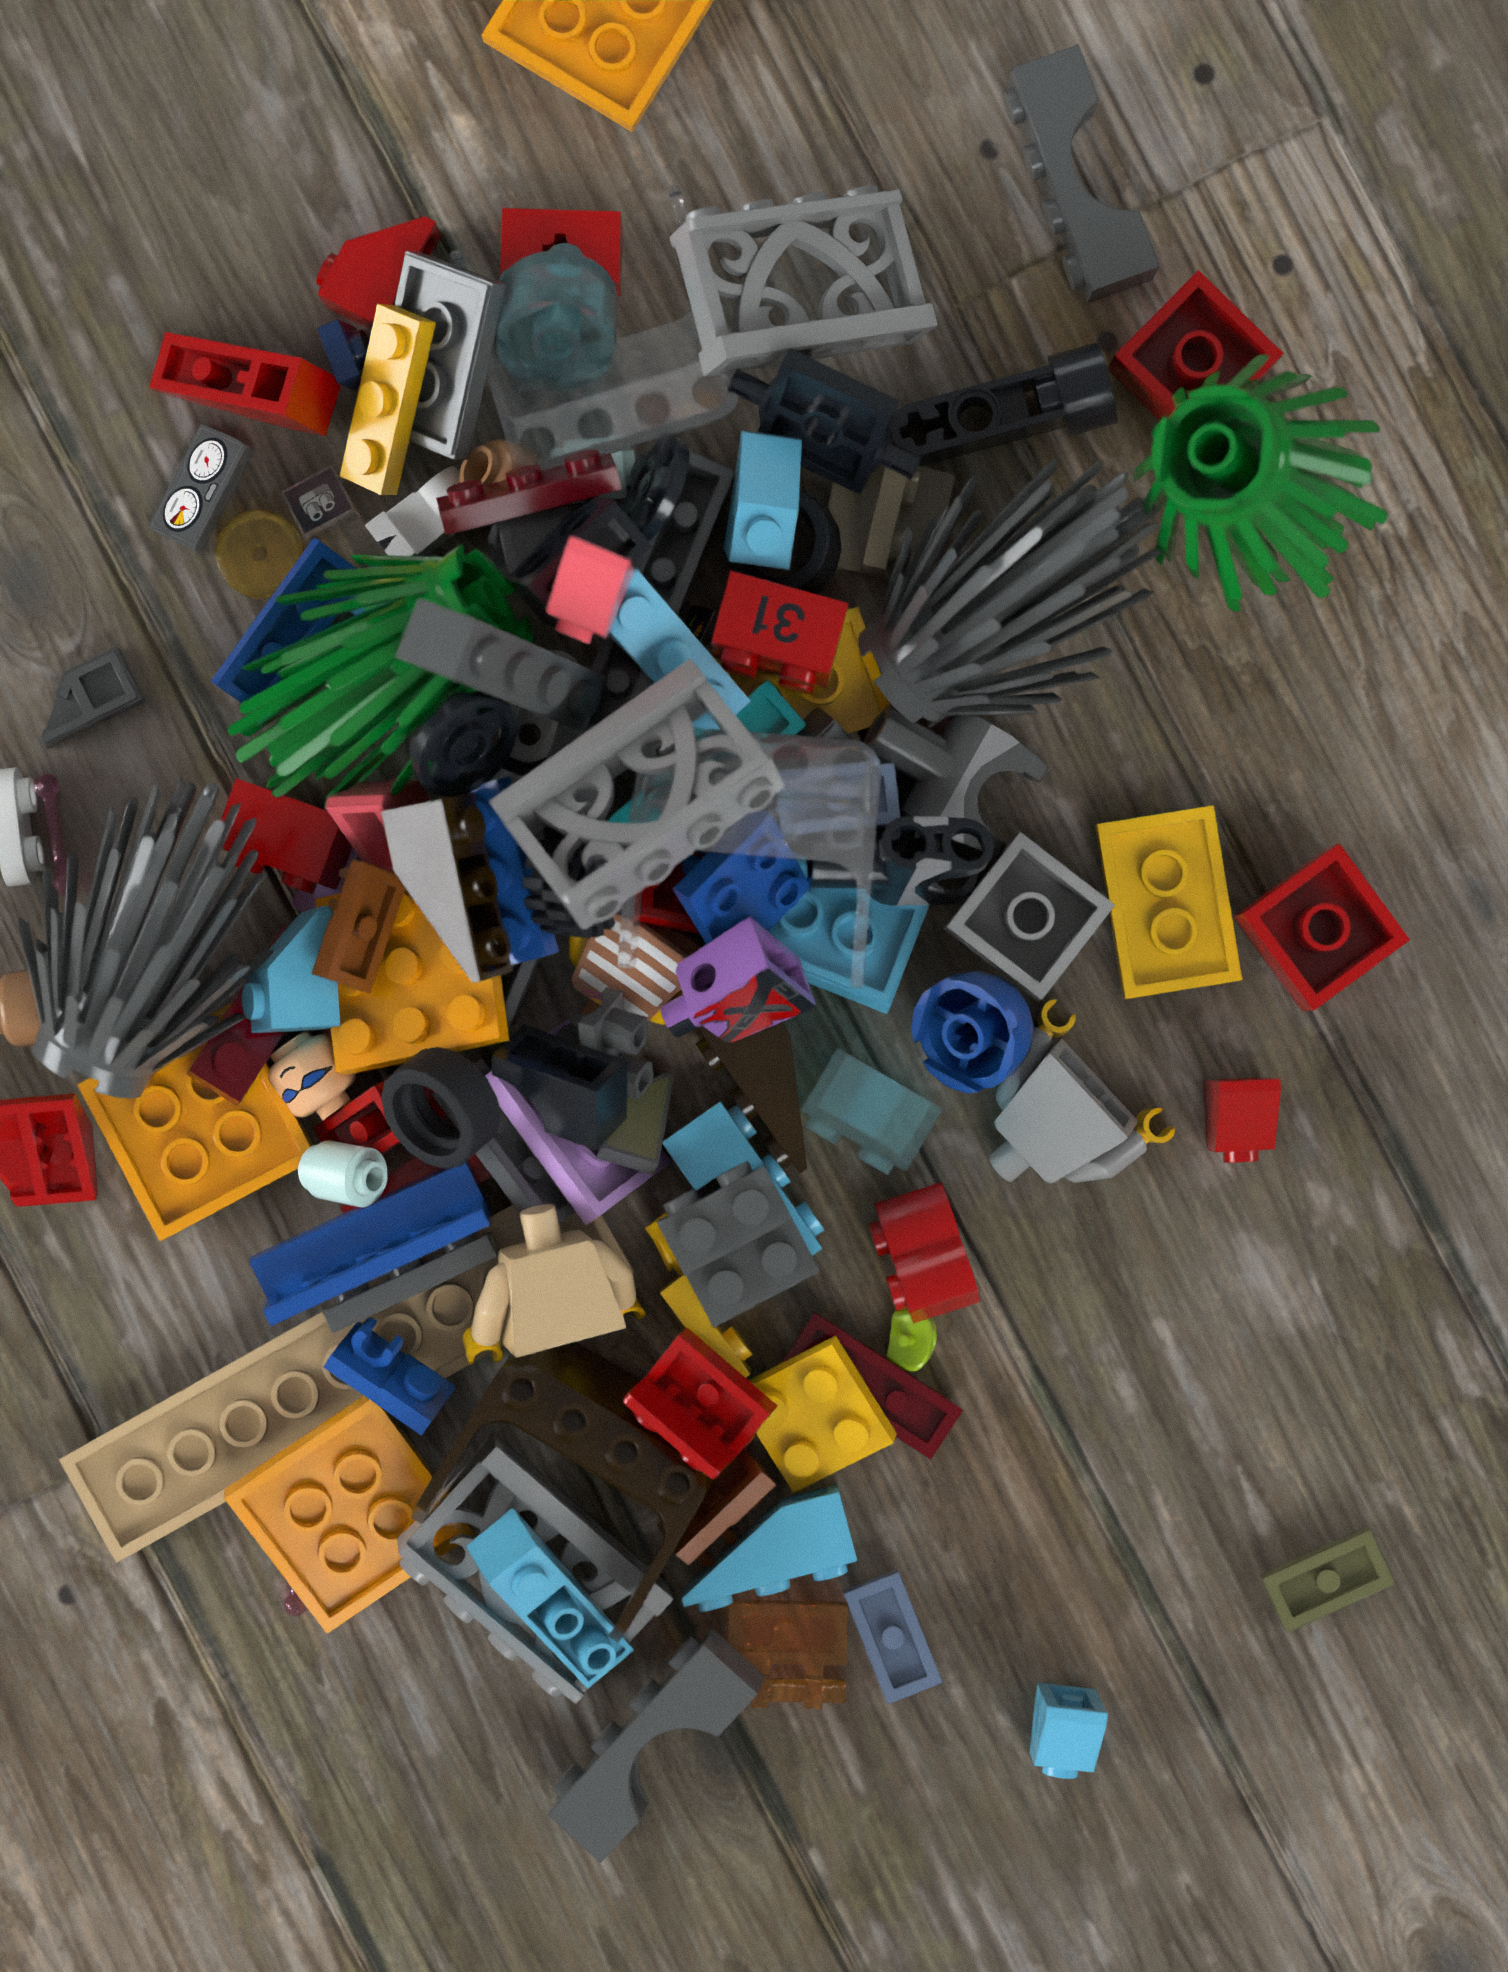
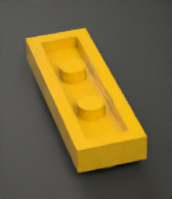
(387, 399)

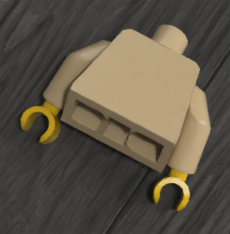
(550, 1291)

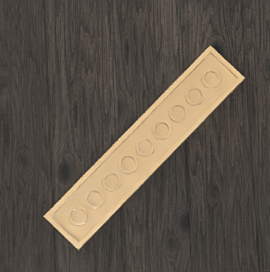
(206, 1437)

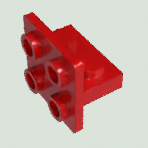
(699, 1404)

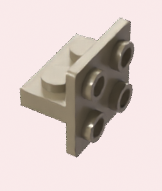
(877, 519)

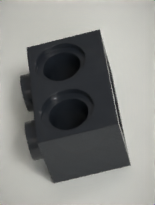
(594, 522)

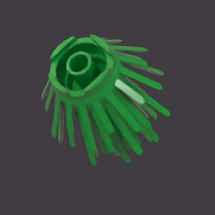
(1239, 464)
(358, 665)

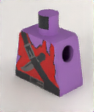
(738, 985)

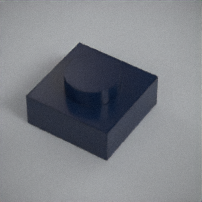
(345, 351)

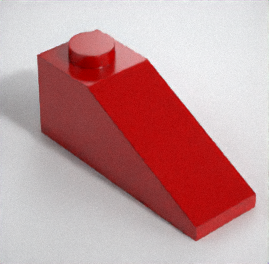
(247, 382)

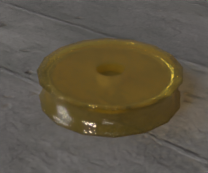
(239, 541)

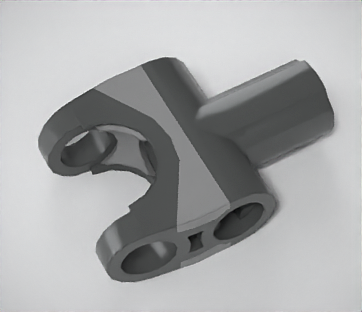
(950, 765)

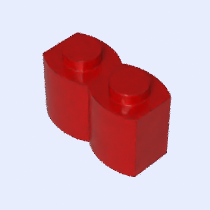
(926, 1253)

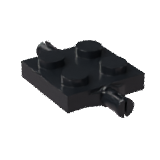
(836, 417)

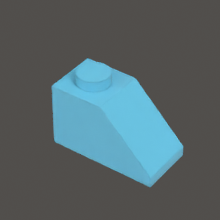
(764, 500)
(283, 991)
(1066, 1729)

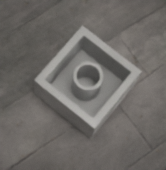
(1029, 916)

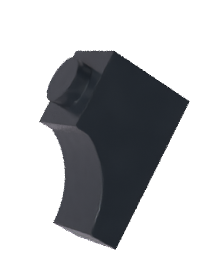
(570, 1084)

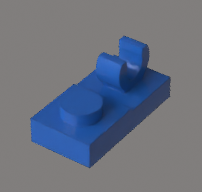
(389, 1376)

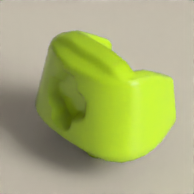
(911, 1342)

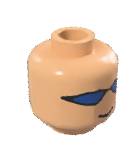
(307, 1076)

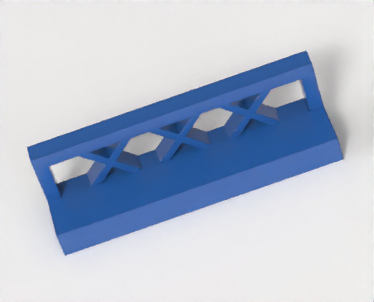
(370, 1241)

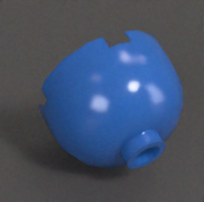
(973, 1030)

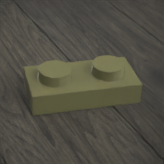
(1327, 1579)

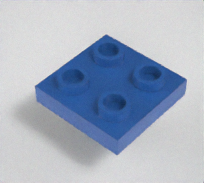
(733, 887)

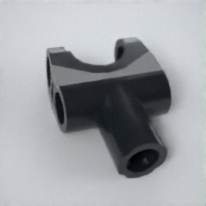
(912, 860)

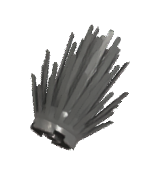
(985, 615)
(122, 992)

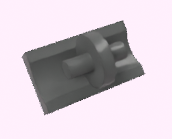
(614, 1033)

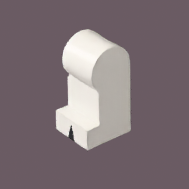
(415, 522)

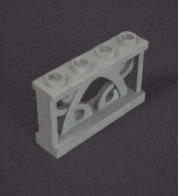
(754, 338)
(646, 851)
(524, 1488)

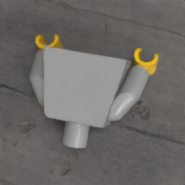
(1065, 1117)

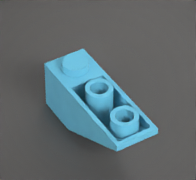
(789, 1541)
(547, 1597)

